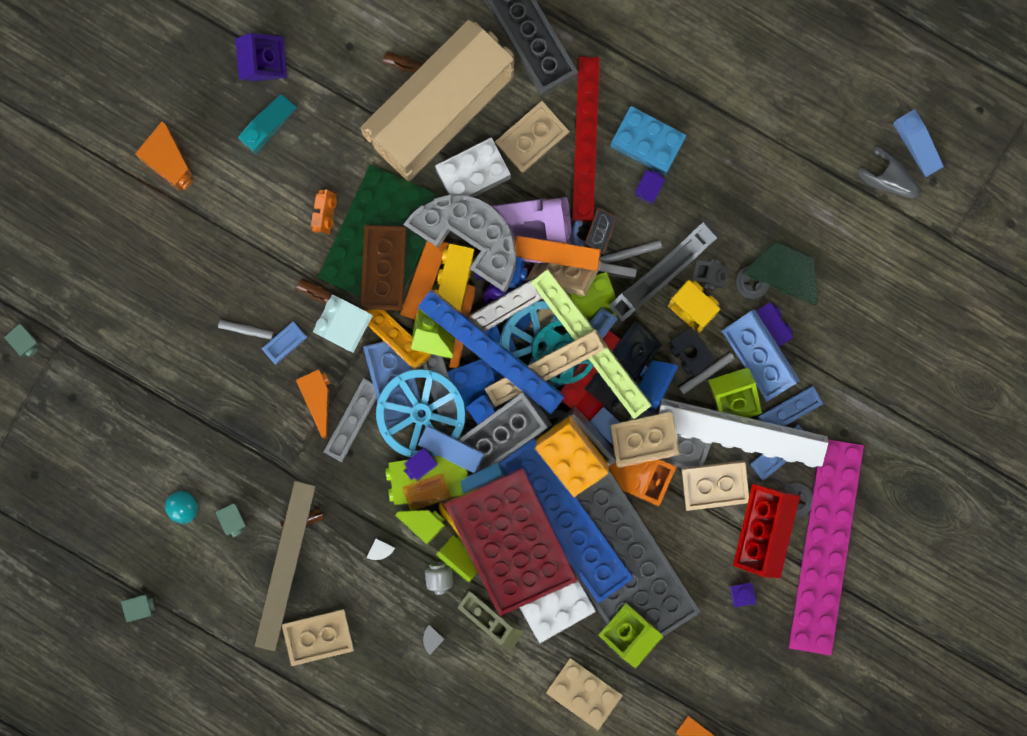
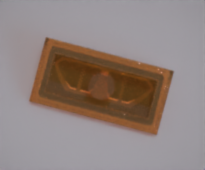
(426, 492)

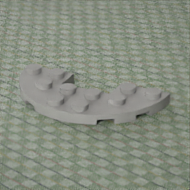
(476, 224)

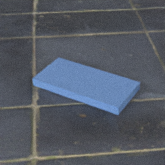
(761, 355)
(384, 366)

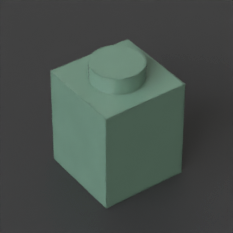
(22, 341)
(232, 520)
(138, 608)

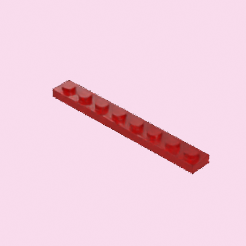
(586, 139)

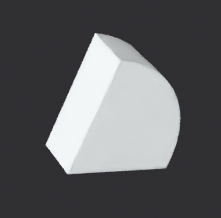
(379, 550)

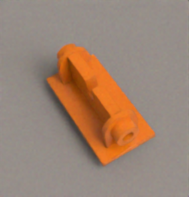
(325, 202)

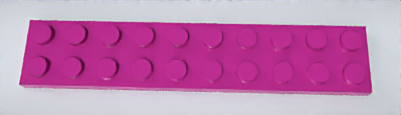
(826, 549)

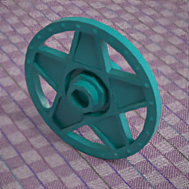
(554, 342)

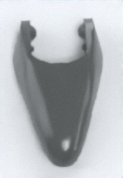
(894, 179)

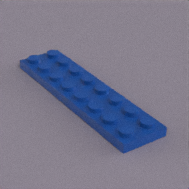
(576, 532)

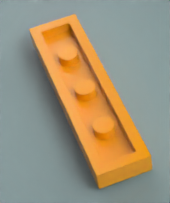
(396, 338)

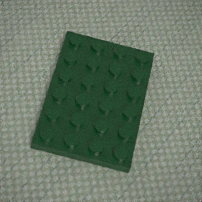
(380, 201)

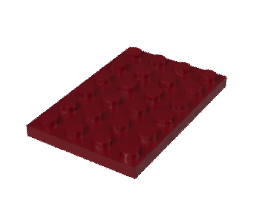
(511, 541)

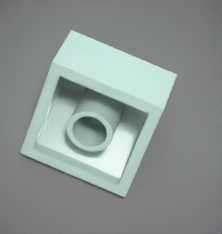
(342, 323)

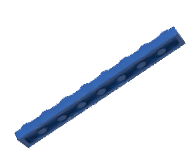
(491, 351)

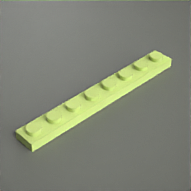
(578, 326)

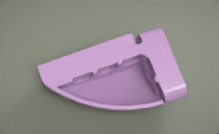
(539, 219)

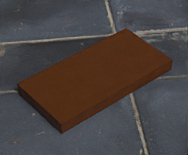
(383, 268)

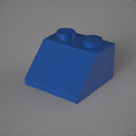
(472, 380)
(656, 381)

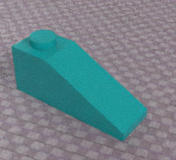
(266, 124)

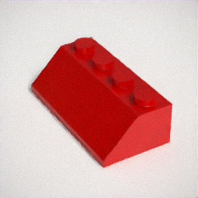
(575, 392)
(766, 531)

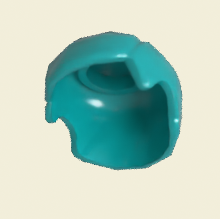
(181, 507)

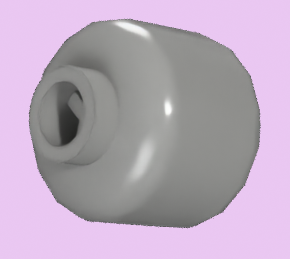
(439, 577)

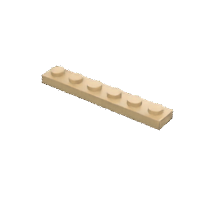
(550, 365)

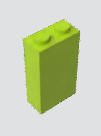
(452, 474)

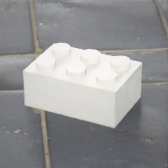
(473, 170)
(557, 611)

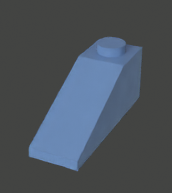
(918, 142)

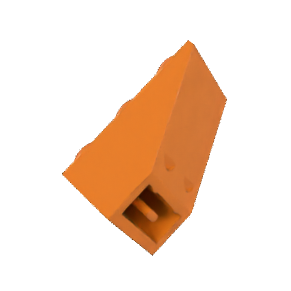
(644, 480)

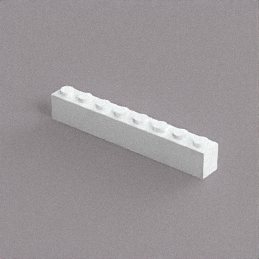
(747, 433)

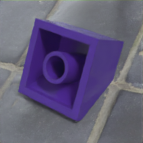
(260, 57)

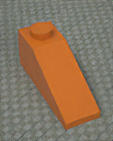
(316, 396)

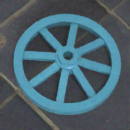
(510, 328)
(414, 411)

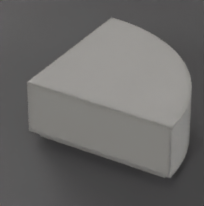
(431, 639)

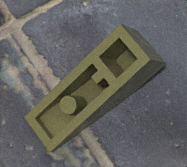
(484, 615)

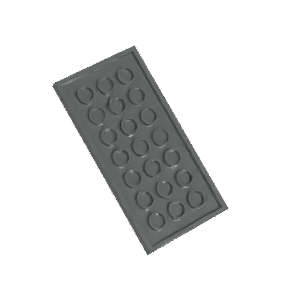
(656, 587)

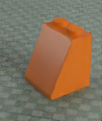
(165, 158)

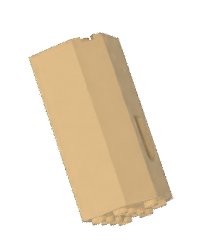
(439, 99)

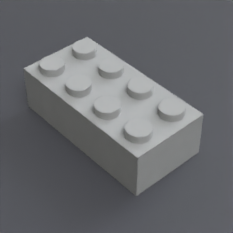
(507, 430)

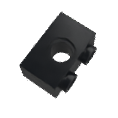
(690, 339)

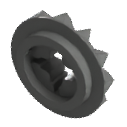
(746, 290)
(805, 496)

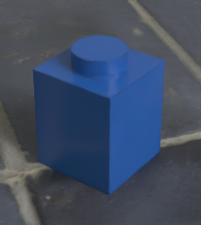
(482, 408)

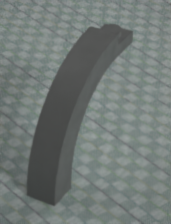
(664, 271)

